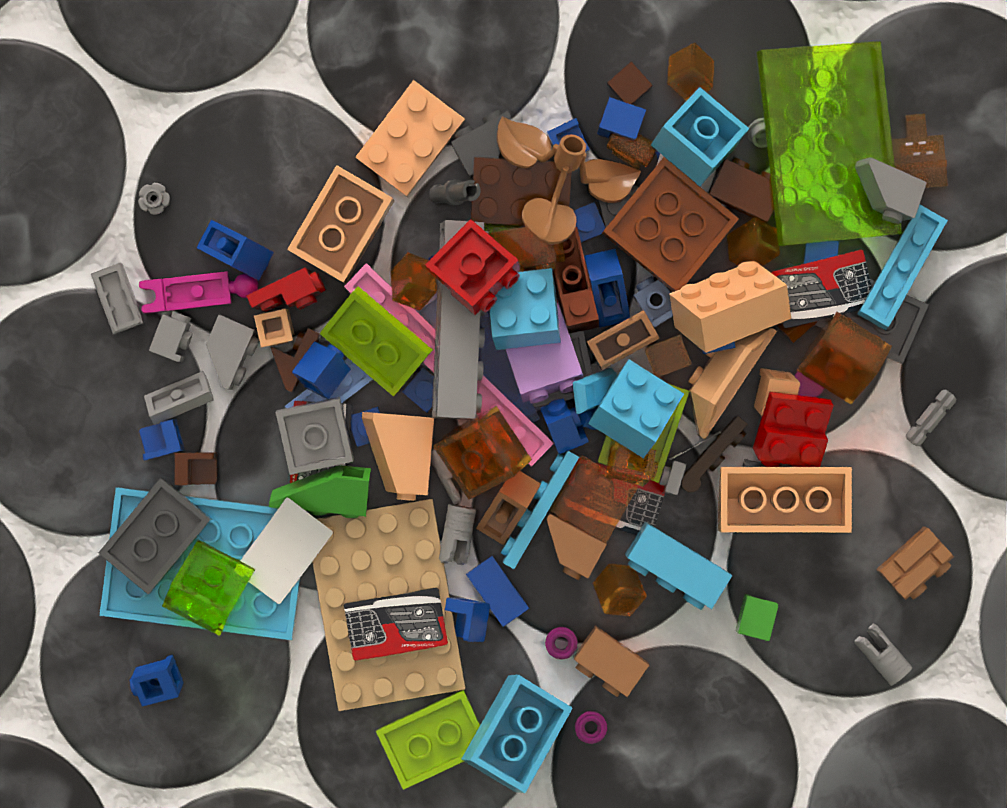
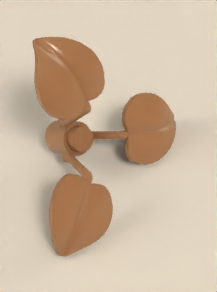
(547, 220)

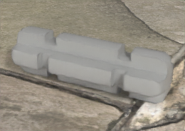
(931, 417)

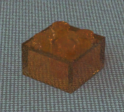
(844, 358)
(482, 453)

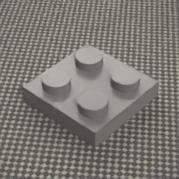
(314, 436)

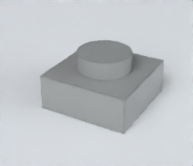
(672, 478)

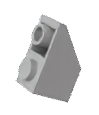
(228, 349)

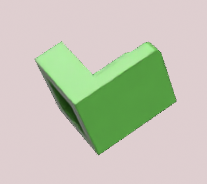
(756, 617)

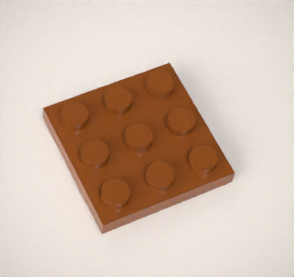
(670, 225)

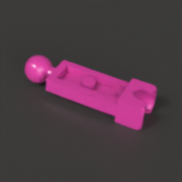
(196, 291)

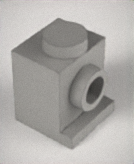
(172, 336)

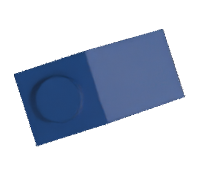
(235, 250)
(607, 287)

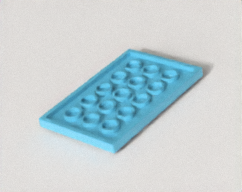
(231, 531)

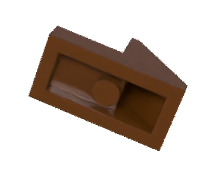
(287, 362)

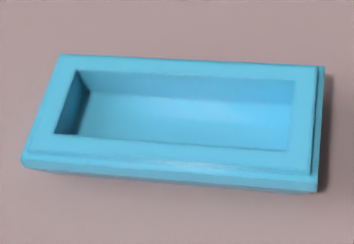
(592, 389)

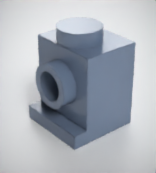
(659, 313)

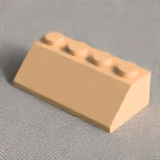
(785, 499)

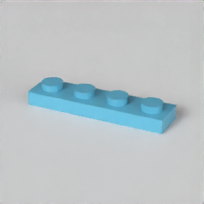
(902, 267)
(532, 519)

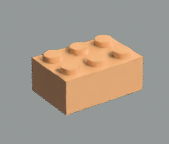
(341, 224)
(730, 306)

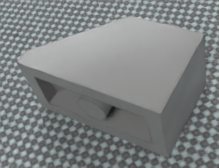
(890, 190)

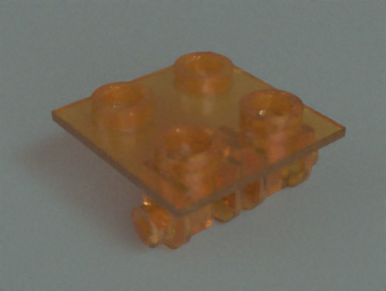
(592, 500)

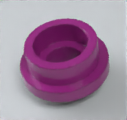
(563, 653)
(595, 736)

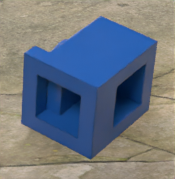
(563, 425)
(154, 691)

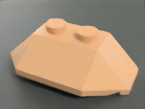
(722, 377)

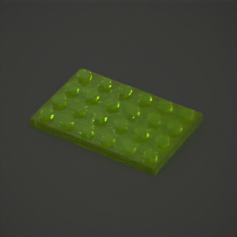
(820, 118)

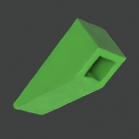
(335, 491)

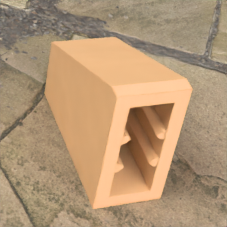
(401, 451)

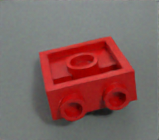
(474, 267)
(297, 290)
(793, 430)

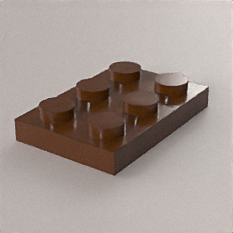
(509, 187)

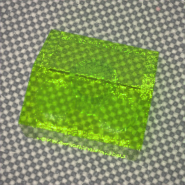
(208, 587)

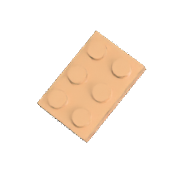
(410, 138)

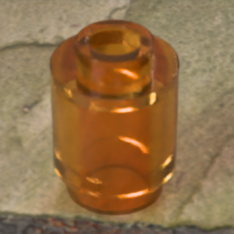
(632, 152)

